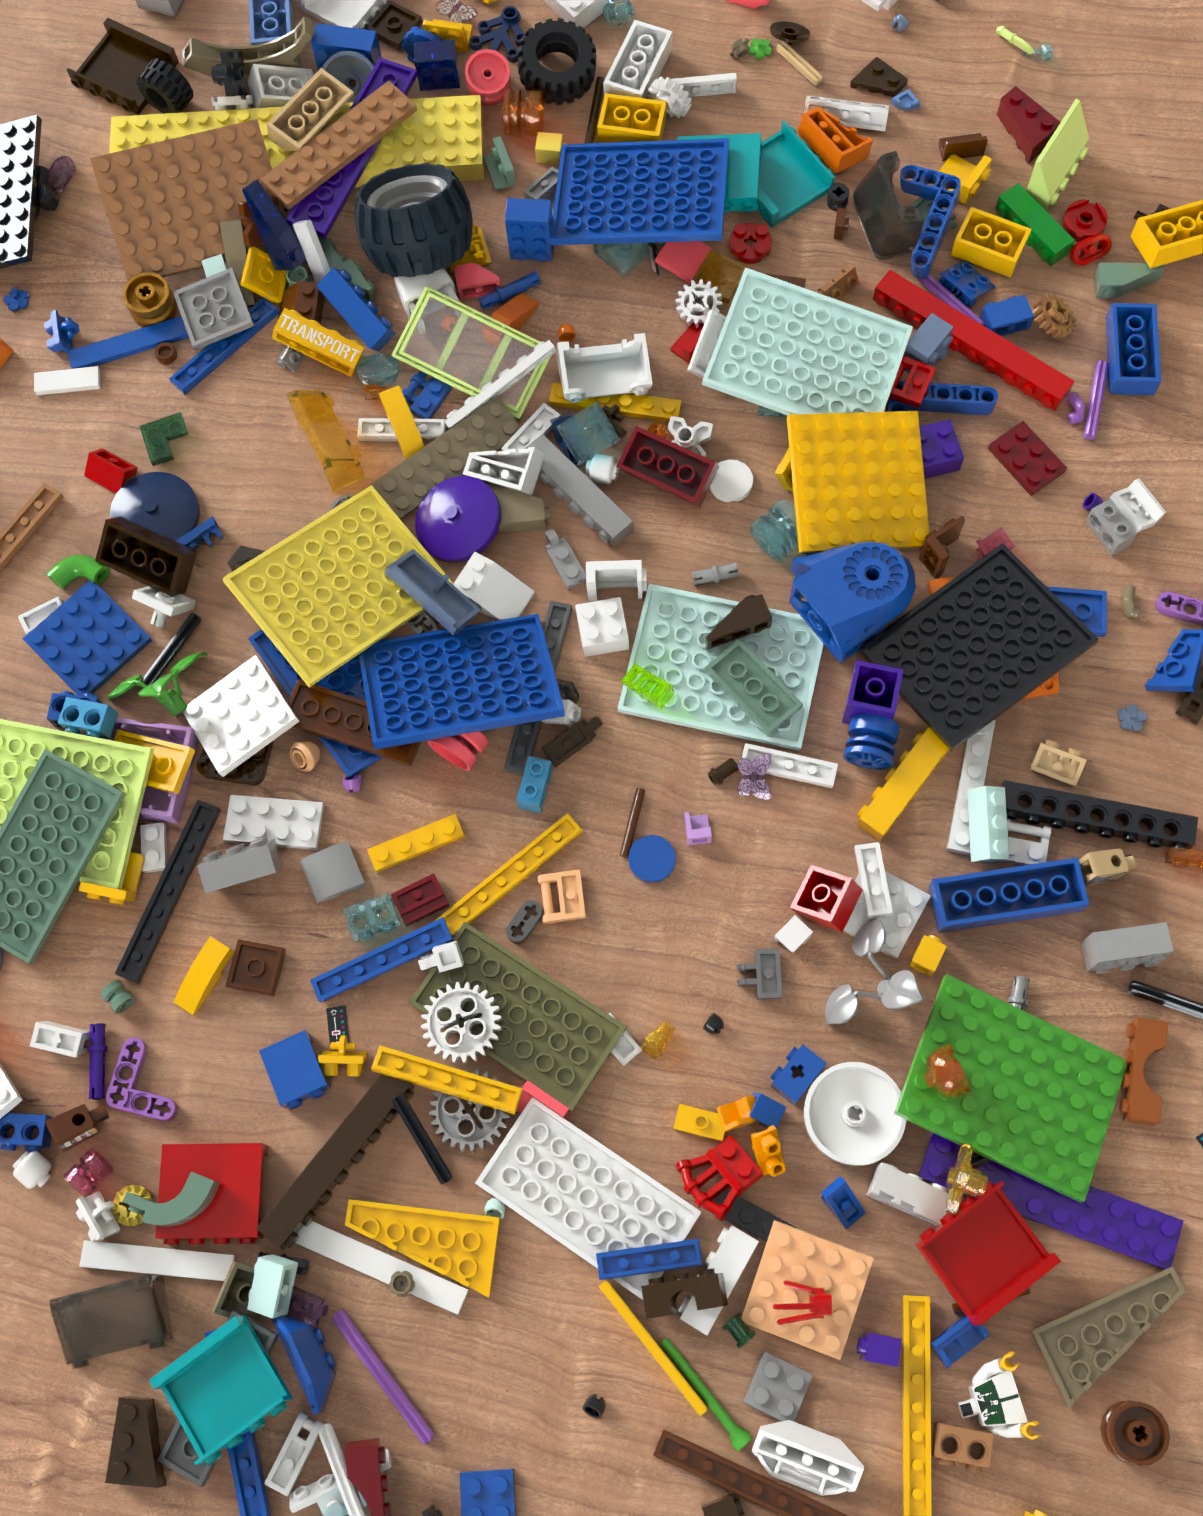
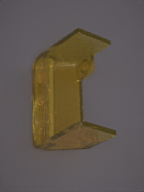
(327, 437)

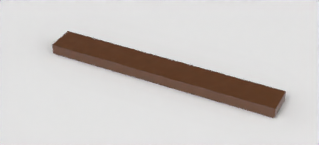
(738, 1478)

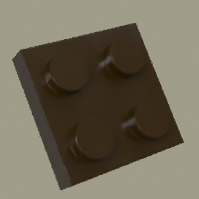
(393, 23)

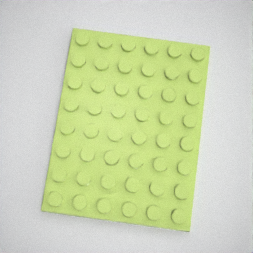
(112, 761)

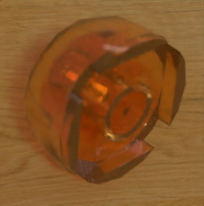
(946, 1073)

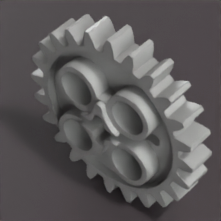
(451, 1123)

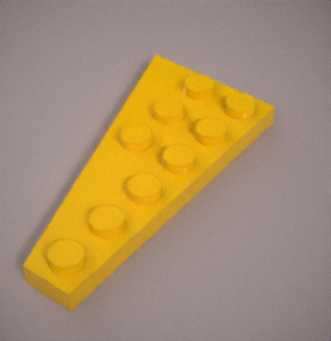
(445, 1241)

